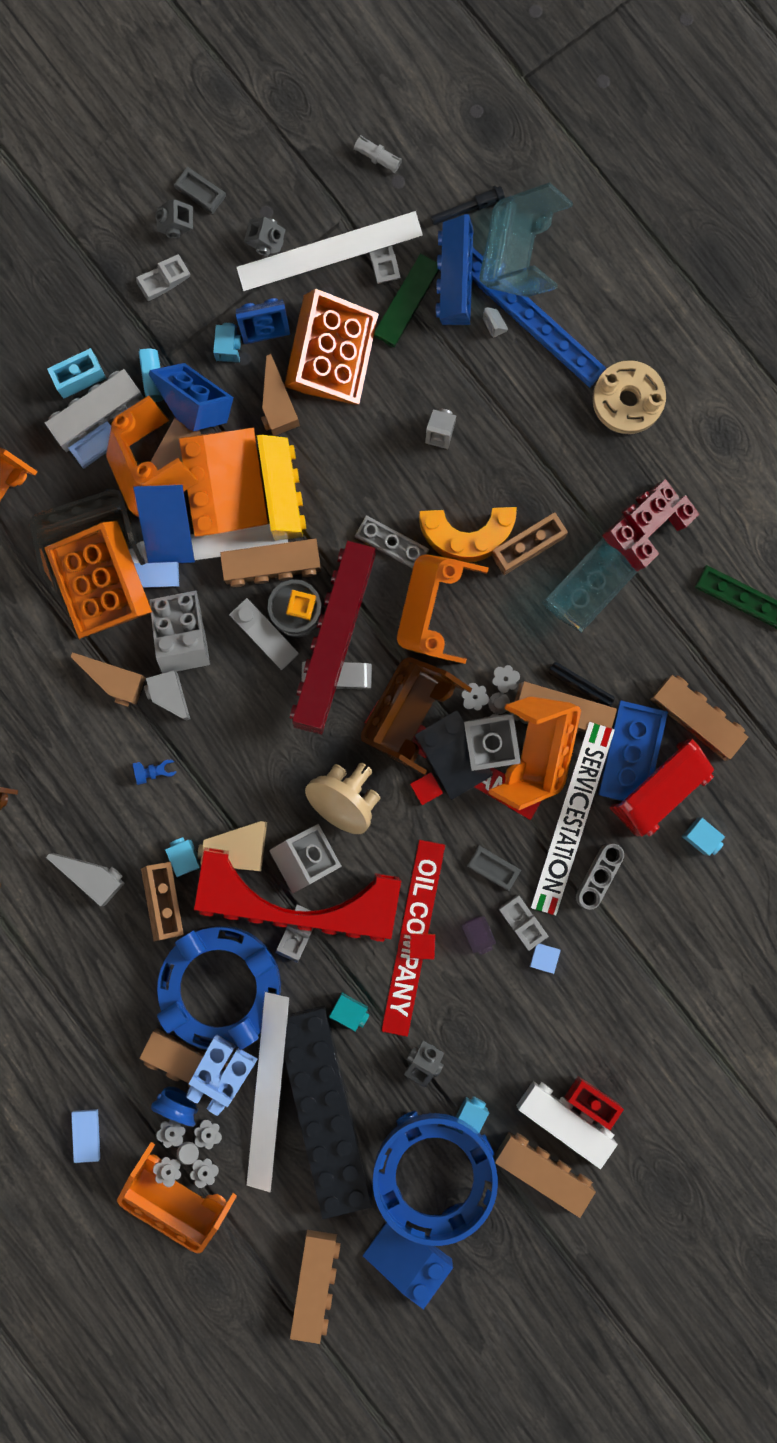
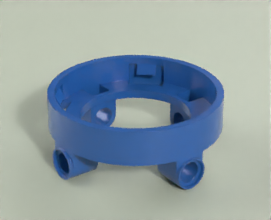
(173, 1011)
(456, 1221)

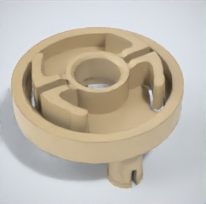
(649, 400)

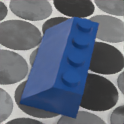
(456, 271)

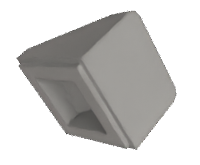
(494, 322)

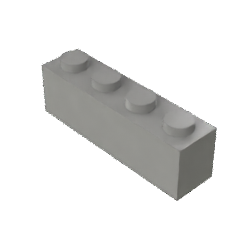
(94, 409)

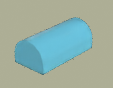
(149, 360)

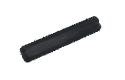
(581, 684)

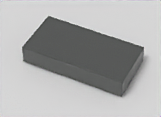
(199, 190)
(493, 868)

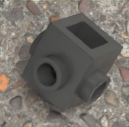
(174, 218)
(264, 235)
(424, 1063)

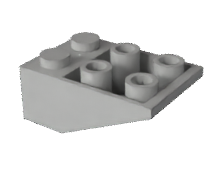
(179, 632)

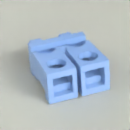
(214, 1081)

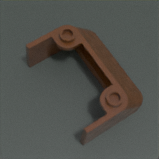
(405, 707)

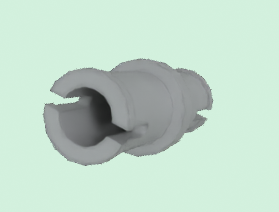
(377, 154)

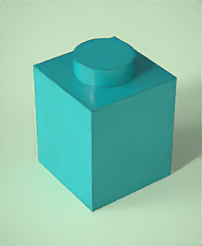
(349, 1012)

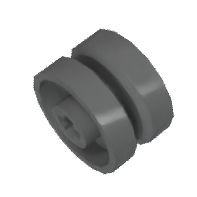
(278, 605)

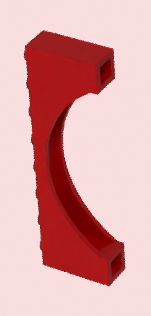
(366, 913)

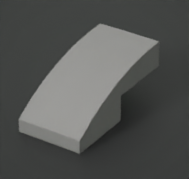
(384, 264)
(163, 278)
(523, 922)
(293, 940)

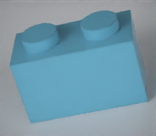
(76, 373)

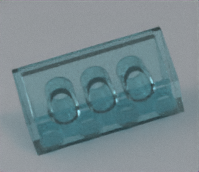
(590, 586)

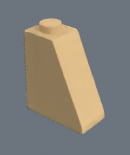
(243, 844)

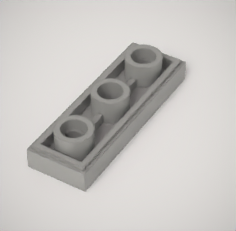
(377, 536)

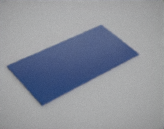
(164, 523)

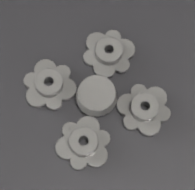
(498, 700)
(187, 1153)

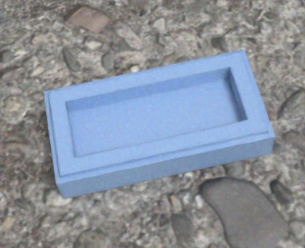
(92, 445)
(158, 574)
(85, 1136)

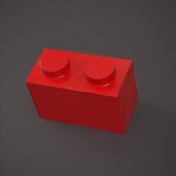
(594, 1103)

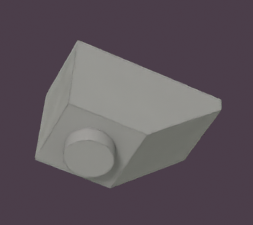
(440, 428)
(167, 692)

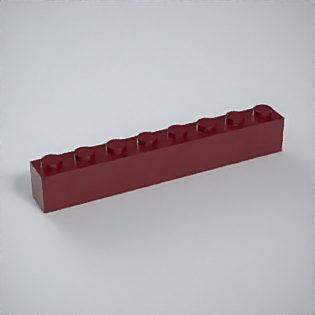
(334, 637)

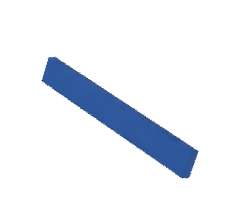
(543, 329)

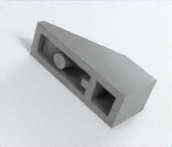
(264, 634)
(95, 880)

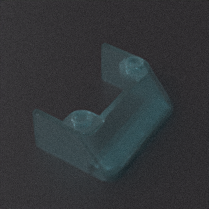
(512, 237)

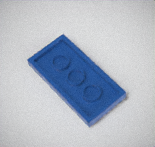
(632, 749)

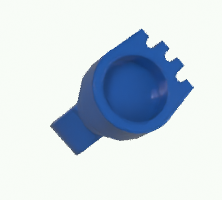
(153, 771)

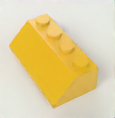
(280, 487)

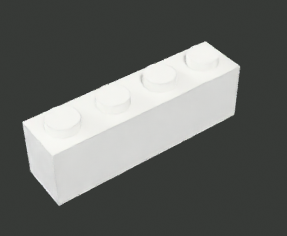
(566, 1124)

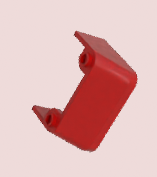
(664, 789)

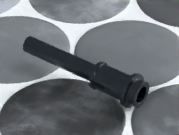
(479, 202)

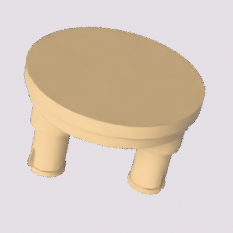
(341, 801)

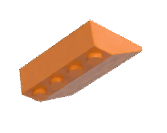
(331, 348)
(228, 479)
(98, 579)

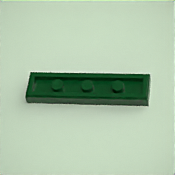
(407, 300)
(738, 595)

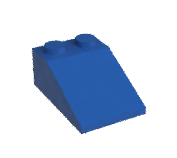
(262, 321)
(192, 396)
(409, 1266)

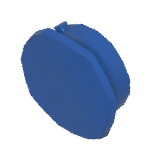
(175, 1106)

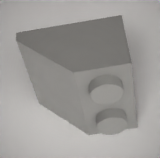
(492, 742)
(305, 858)

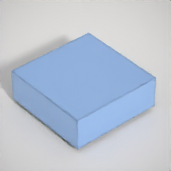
(545, 958)

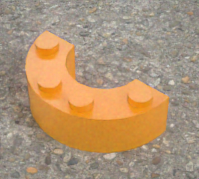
(463, 545)

